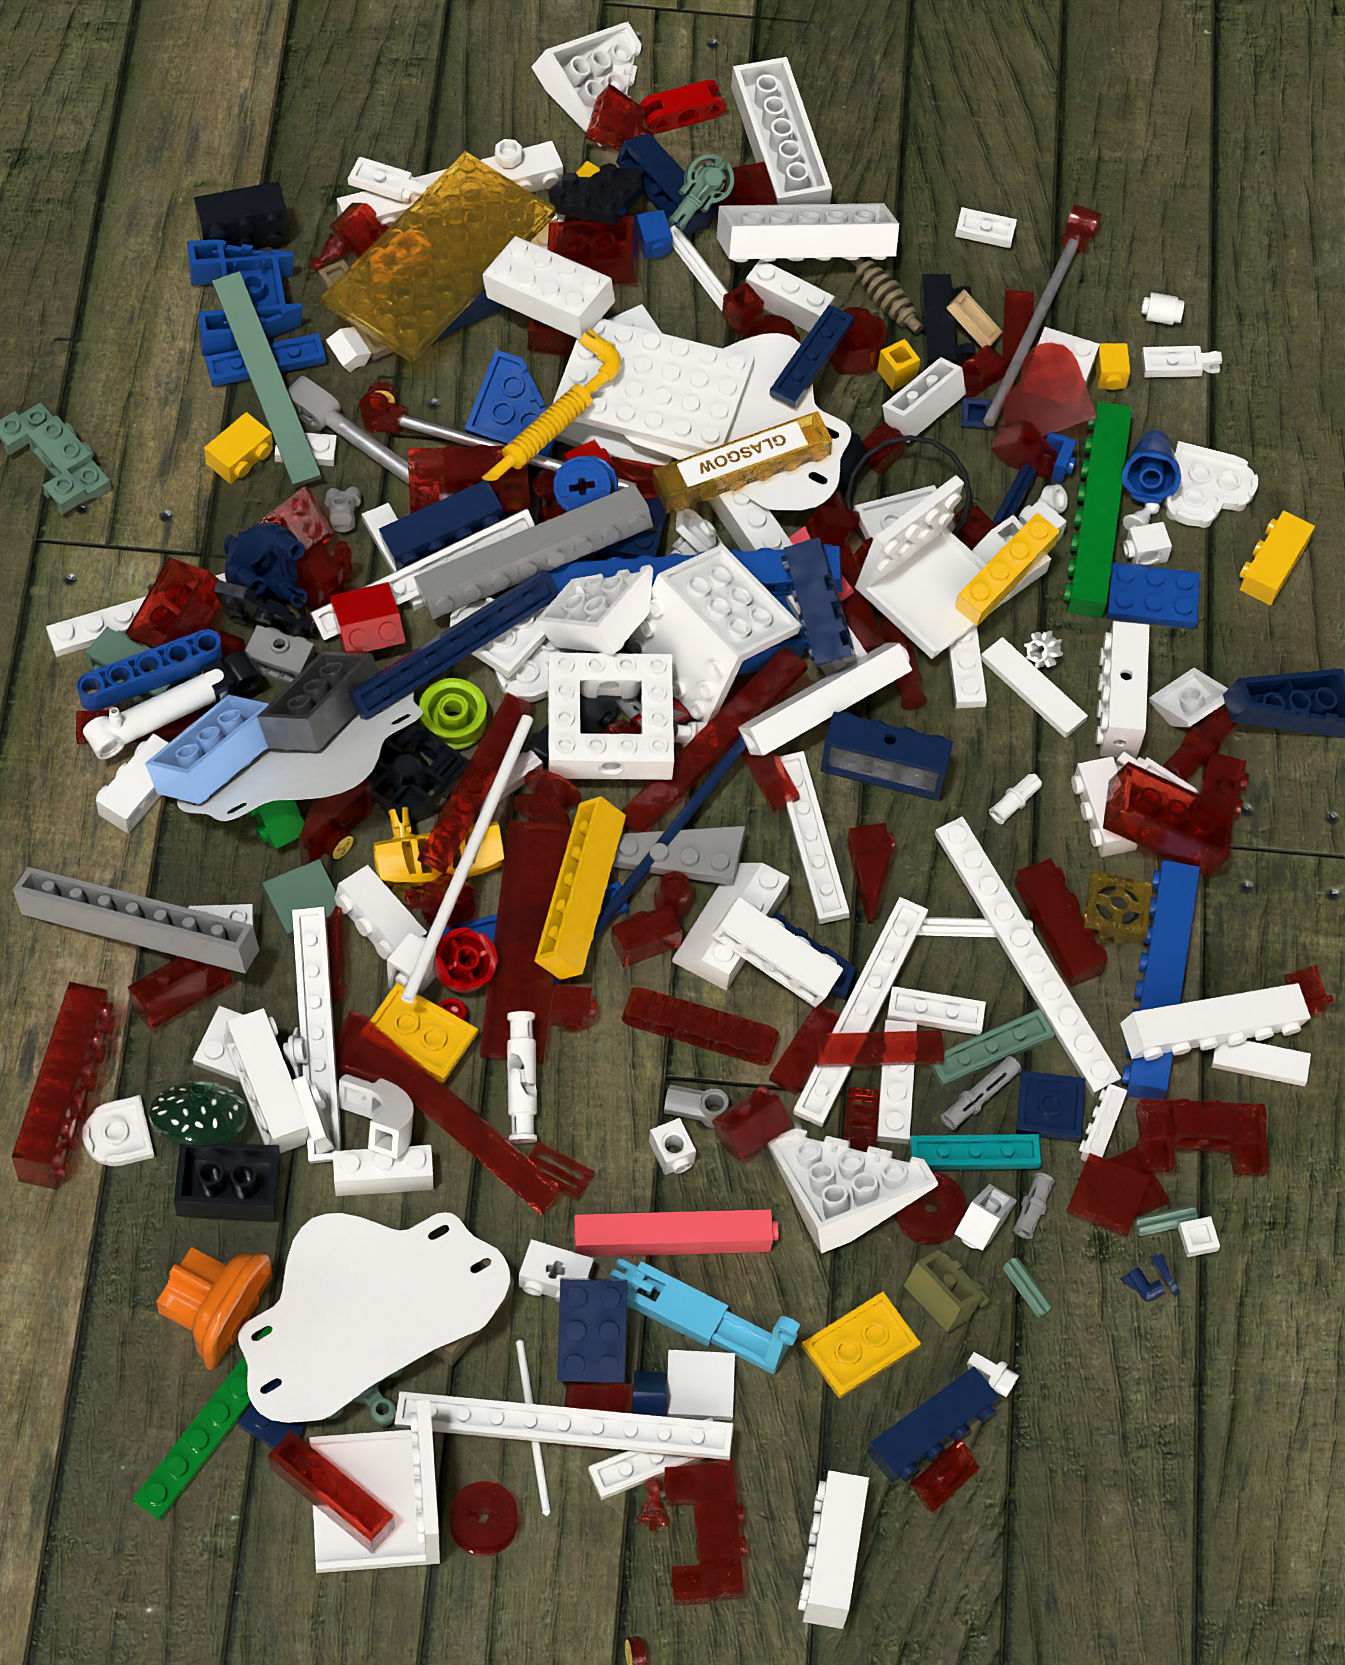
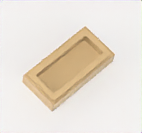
(974, 319)

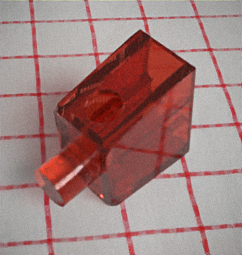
(615, 119)

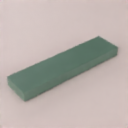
(993, 1048)

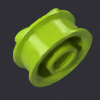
(455, 696)

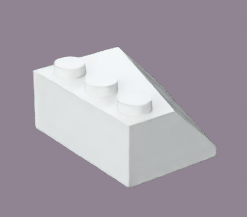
(598, 611)

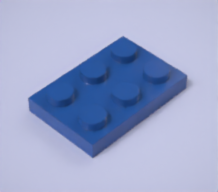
(1153, 595)

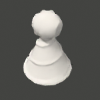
(1141, 517)

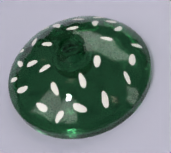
(198, 1113)

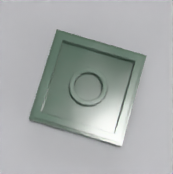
(300, 889)

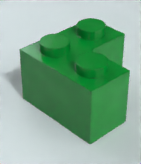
(277, 822)

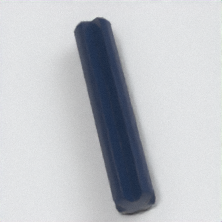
(1016, 493)

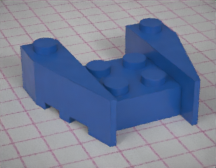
(262, 278)

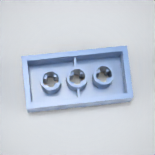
(209, 751)

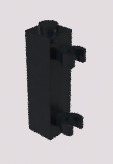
(938, 322)

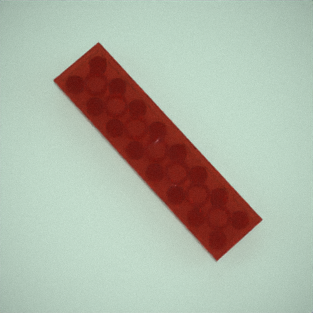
(527, 887)

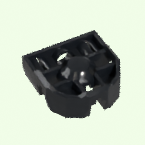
(405, 764)

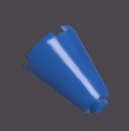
(1152, 469)

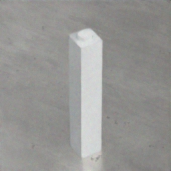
(824, 697)

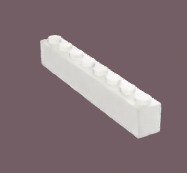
(537, 171)

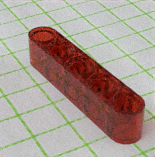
(700, 1026)

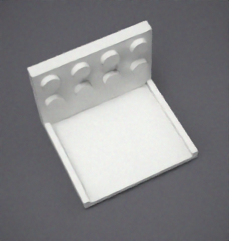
(920, 570)
(710, 621)
(400, 1476)

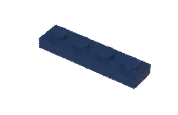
(811, 356)

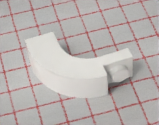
(386, 1106)

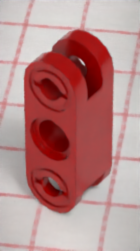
(683, 106)

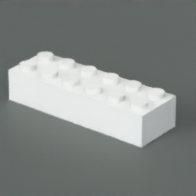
(780, 131)
(807, 231)

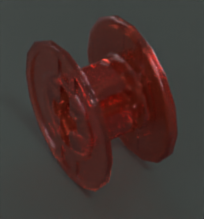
(549, 795)
(466, 1511)

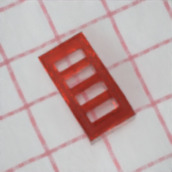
(861, 1138)

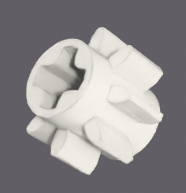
(1035, 649)

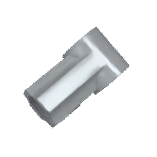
(694, 1103)

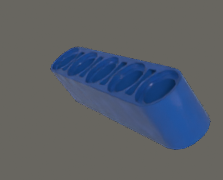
(141, 682)

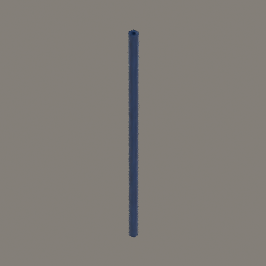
(666, 838)

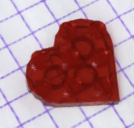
(1050, 391)

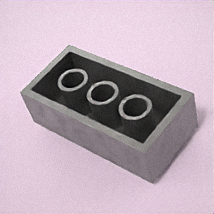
(316, 702)

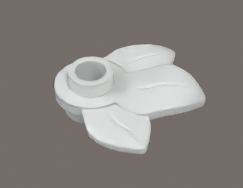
(296, 1052)

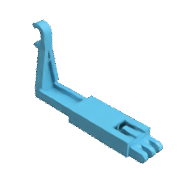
(705, 1317)

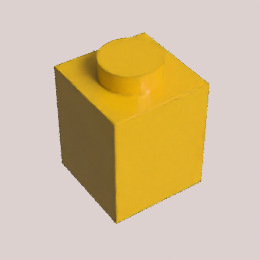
(898, 364)
(1112, 366)

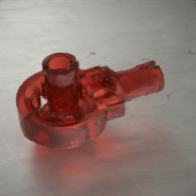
(431, 896)

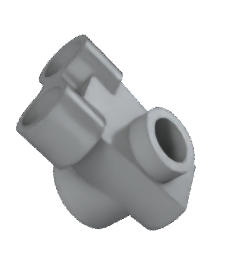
(342, 507)

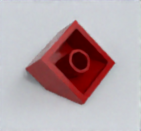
(367, 619)

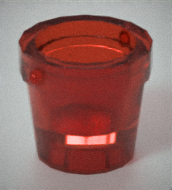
(676, 891)

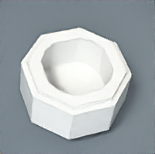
(508, 153)

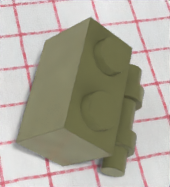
(945, 1289)

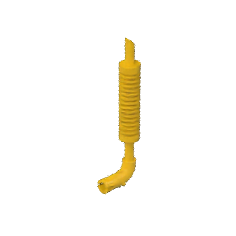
(561, 412)

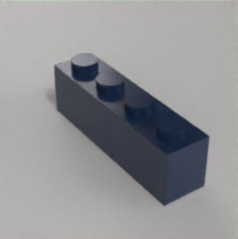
(661, 179)
(441, 524)
(933, 1426)

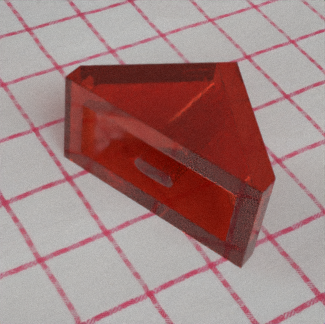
(636, 472)

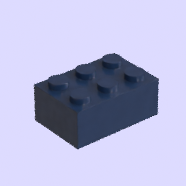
(592, 1330)

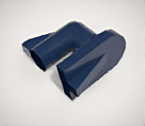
(1137, 1281)

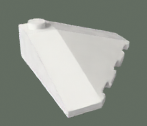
(585, 66)
(843, 1188)

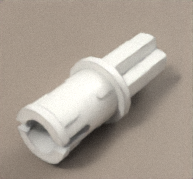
(1015, 798)

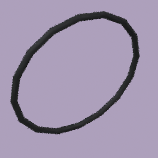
(916, 439)

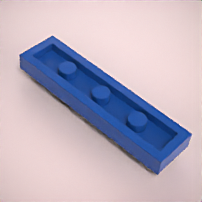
(288, 354)

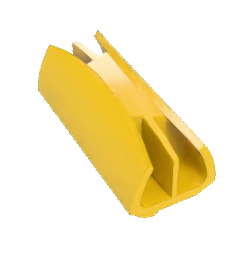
(397, 857)

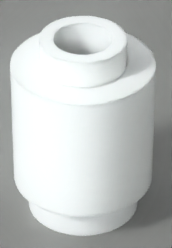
(1162, 308)

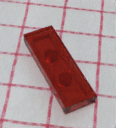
(1016, 318)
(800, 1055)

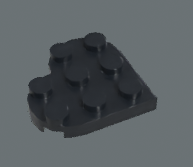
(598, 198)

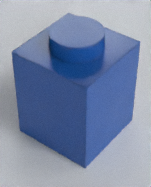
(654, 234)

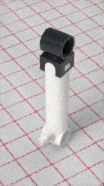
(216, 681)

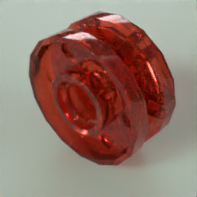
(936, 1226)

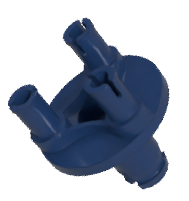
(266, 562)

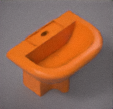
(214, 1298)

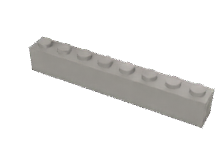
(532, 550)
(136, 919)

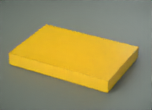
(425, 1031)
(861, 1345)

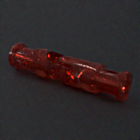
(909, 683)

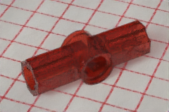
(1200, 743)

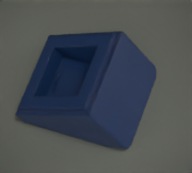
(974, 411)

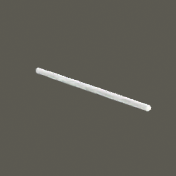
(535, 1444)

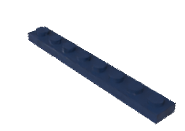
(453, 644)

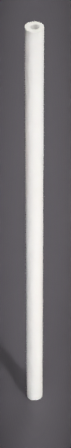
(466, 860)

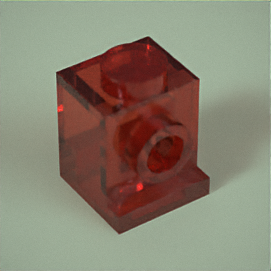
(975, 527)

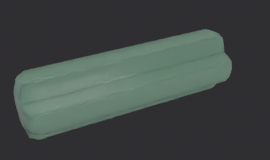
(1164, 1220)
(1027, 1287)

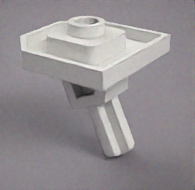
(695, 533)

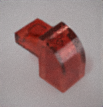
(833, 521)

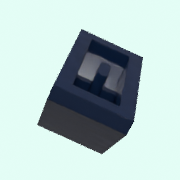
(649, 1393)

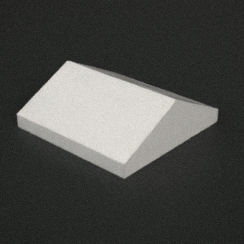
(1188, 698)

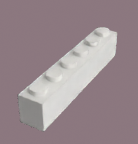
(1215, 1021)

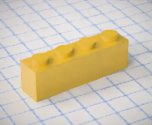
(1007, 569)

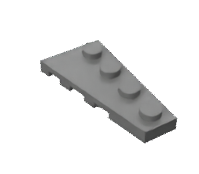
(697, 853)

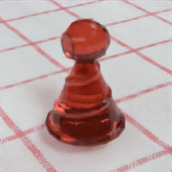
(333, 249)
(653, 1511)

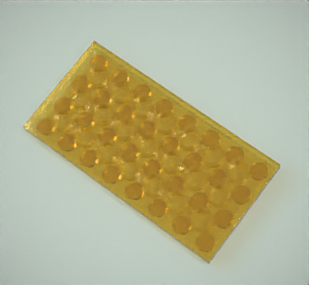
(435, 256)

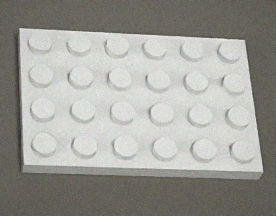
(665, 387)

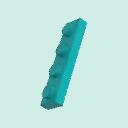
(977, 1151)

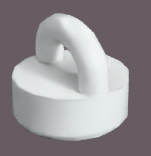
(1055, 497)

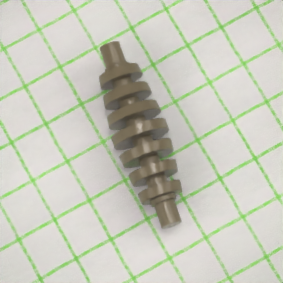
(887, 294)

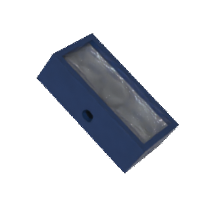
(886, 755)

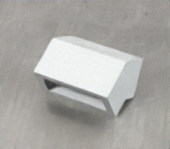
(349, 348)

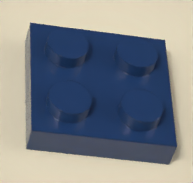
(1050, 1105)

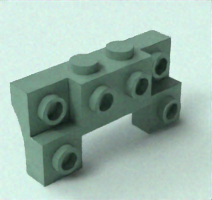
(61, 453)

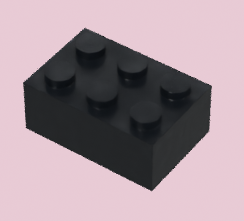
(244, 216)
(228, 1181)

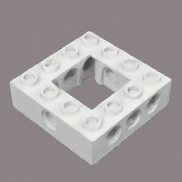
(610, 755)

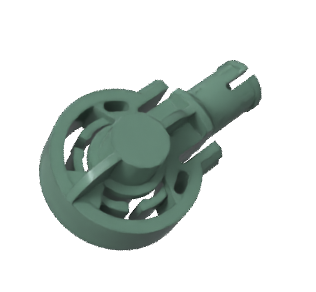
(703, 187)

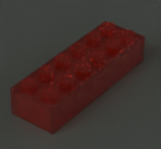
(63, 1086)

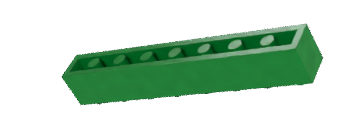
(1099, 510)

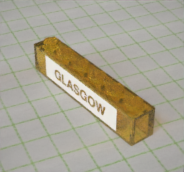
(742, 462)

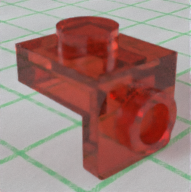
(1311, 988)

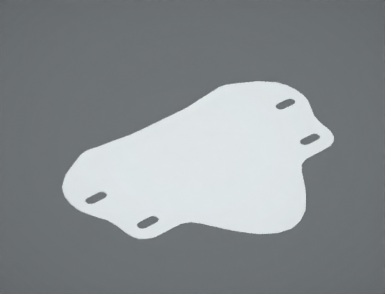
(761, 411)
(309, 775)
(363, 1307)

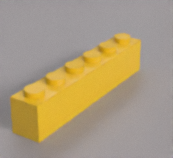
(580, 888)

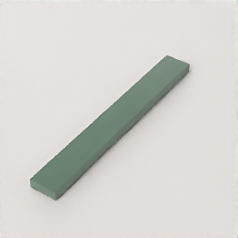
(266, 379)

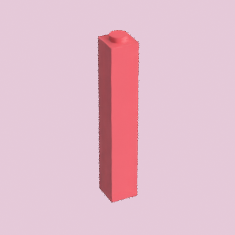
(674, 1233)

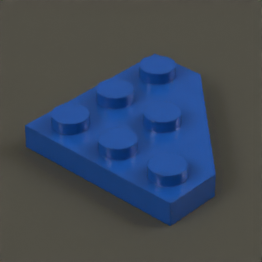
(506, 402)

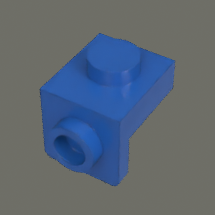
(1065, 461)

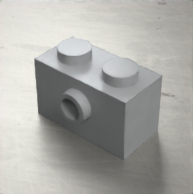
(279, 654)

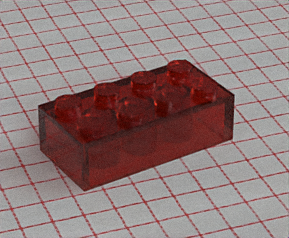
(1168, 818)

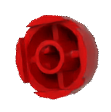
(465, 960)

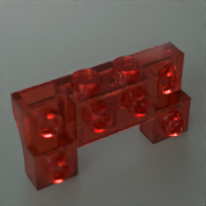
(458, 468)
(1201, 1127)
(716, 1520)

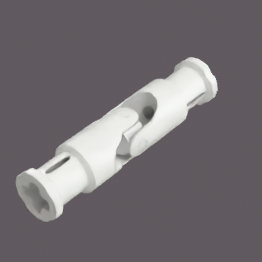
(521, 1100)

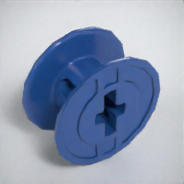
(582, 470)

